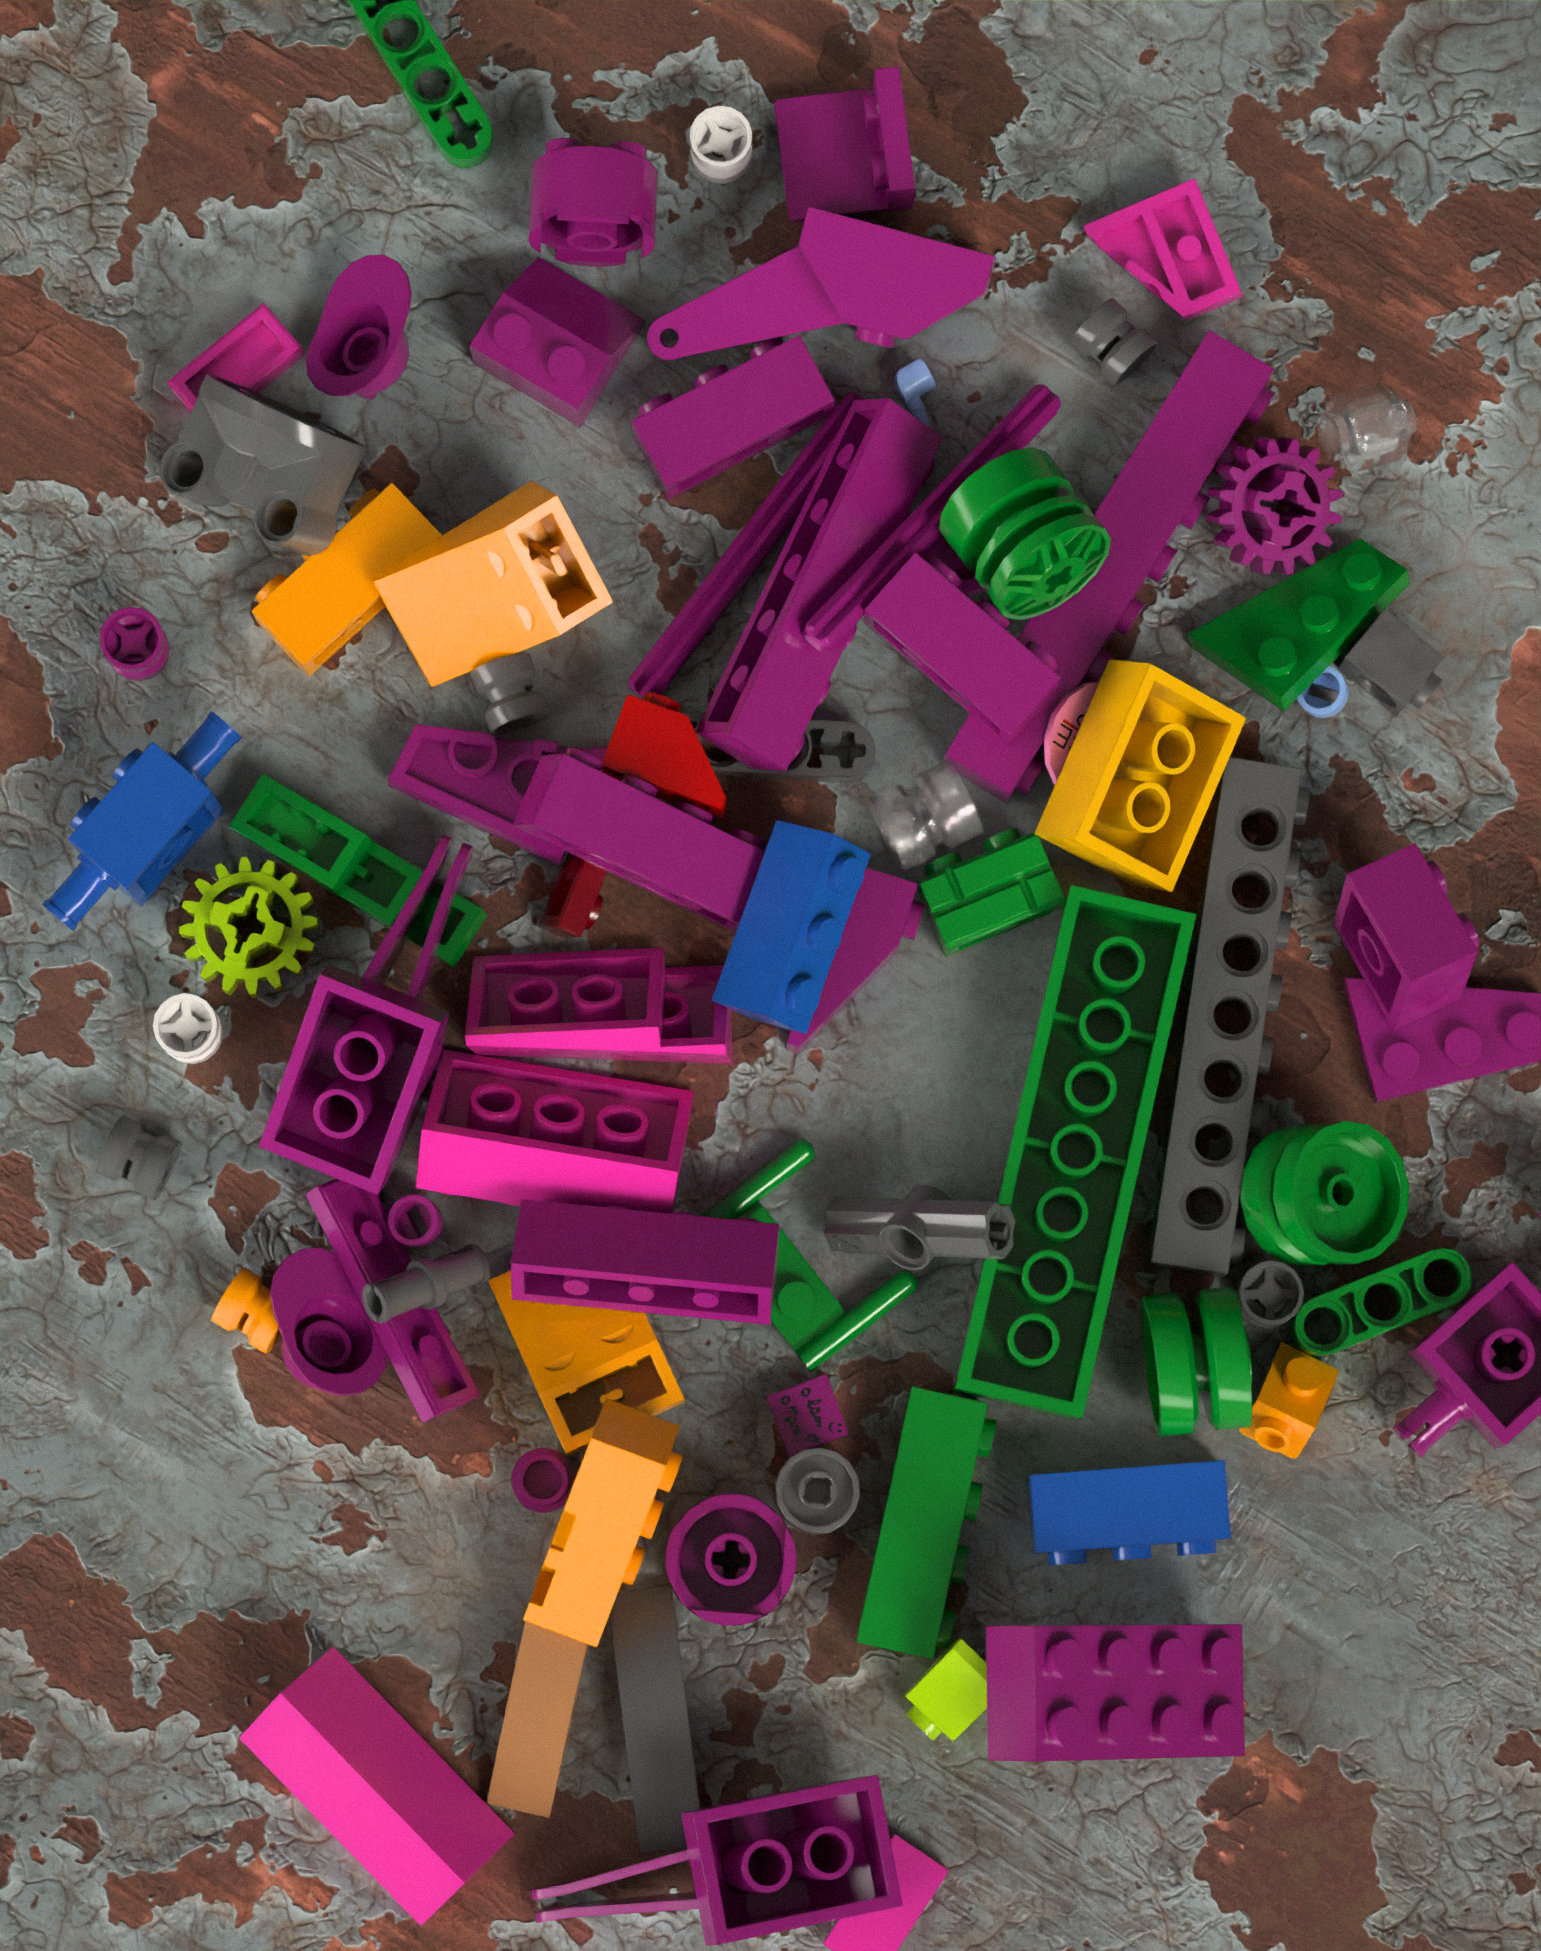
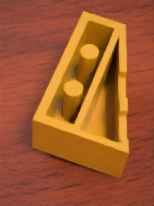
(603, 1521)

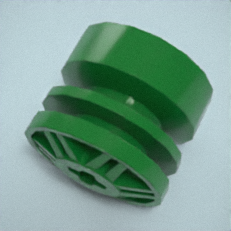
(1024, 533)

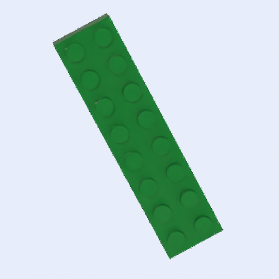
(1076, 1152)

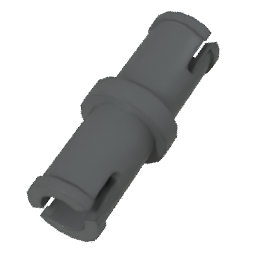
(425, 1283)

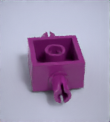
(1460, 1365)

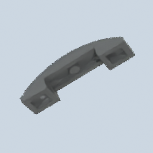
(654, 1715)

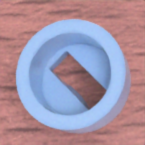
(1331, 681)

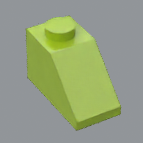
(949, 1692)

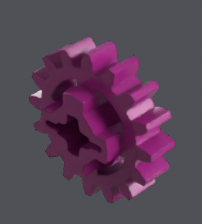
(1281, 475)

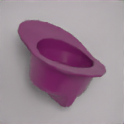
(361, 330)
(324, 1325)

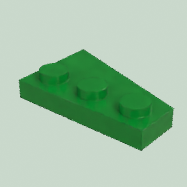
(1303, 623)

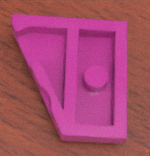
(1170, 250)

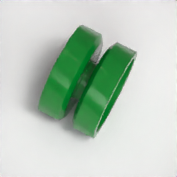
(1325, 1193)
(1205, 1360)

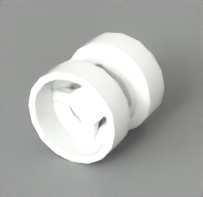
(718, 132)
(181, 1021)

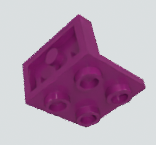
(846, 150)

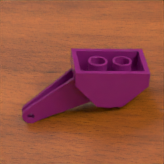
(835, 276)
(366, 1052)
(768, 1864)

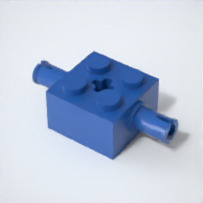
(143, 822)

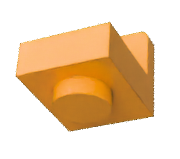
(1290, 1401)

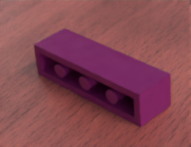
(641, 837)
(645, 1261)

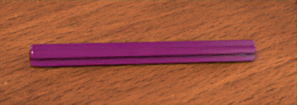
(922, 526)
(738, 561)

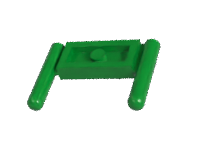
(802, 1304)

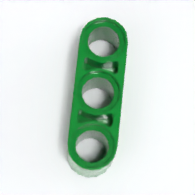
(1410, 1295)

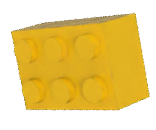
(1140, 775)

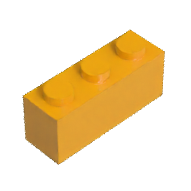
(333, 591)

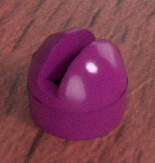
(404, 1227)

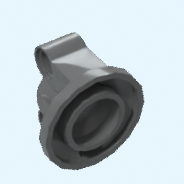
(265, 461)

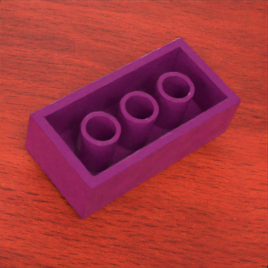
(1114, 1692)

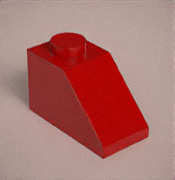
(664, 751)

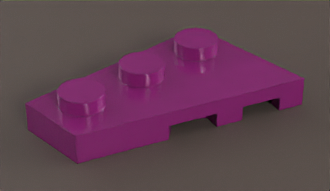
(476, 779)
(1458, 1043)

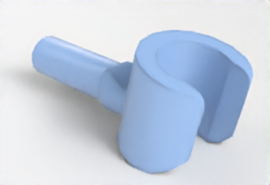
(912, 383)

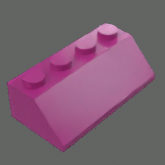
(551, 1134)

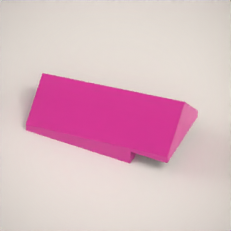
(597, 1008)
(376, 1785)

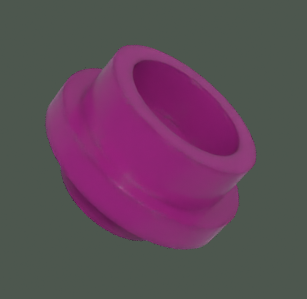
(542, 1480)

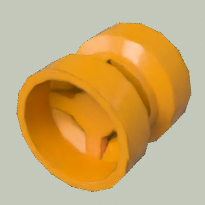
(249, 1309)

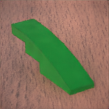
(348, 864)

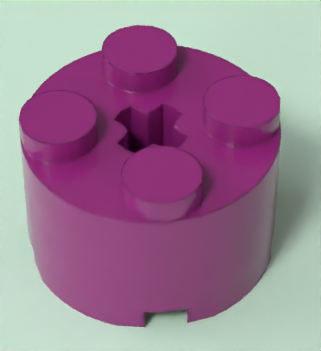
(593, 202)
(704, 1532)

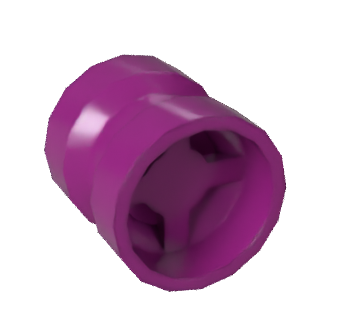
(126, 635)

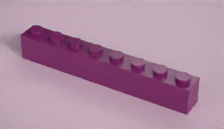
(1141, 514)

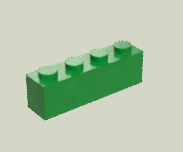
(923, 1523)

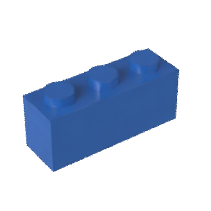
(791, 926)
(1128, 1511)

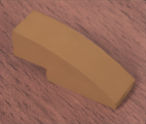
(537, 1721)

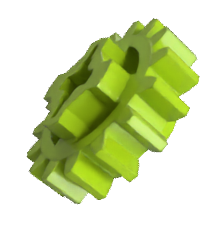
(223, 917)

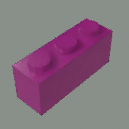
(731, 415)
(963, 646)

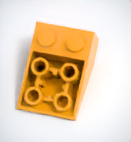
(493, 585)
(585, 1357)

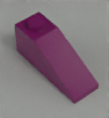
(871, 938)

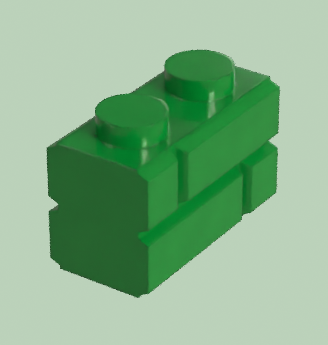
(989, 891)

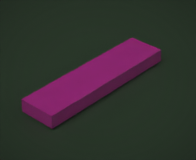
(414, 1340)

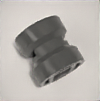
(1113, 342)
(508, 688)
(138, 1157)
(1278, 1291)

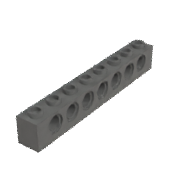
(1243, 791)

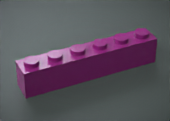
(848, 514)

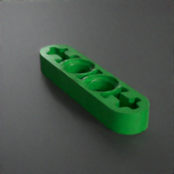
(425, 55)

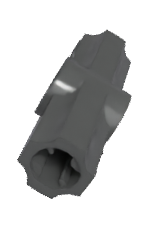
(920, 1227)

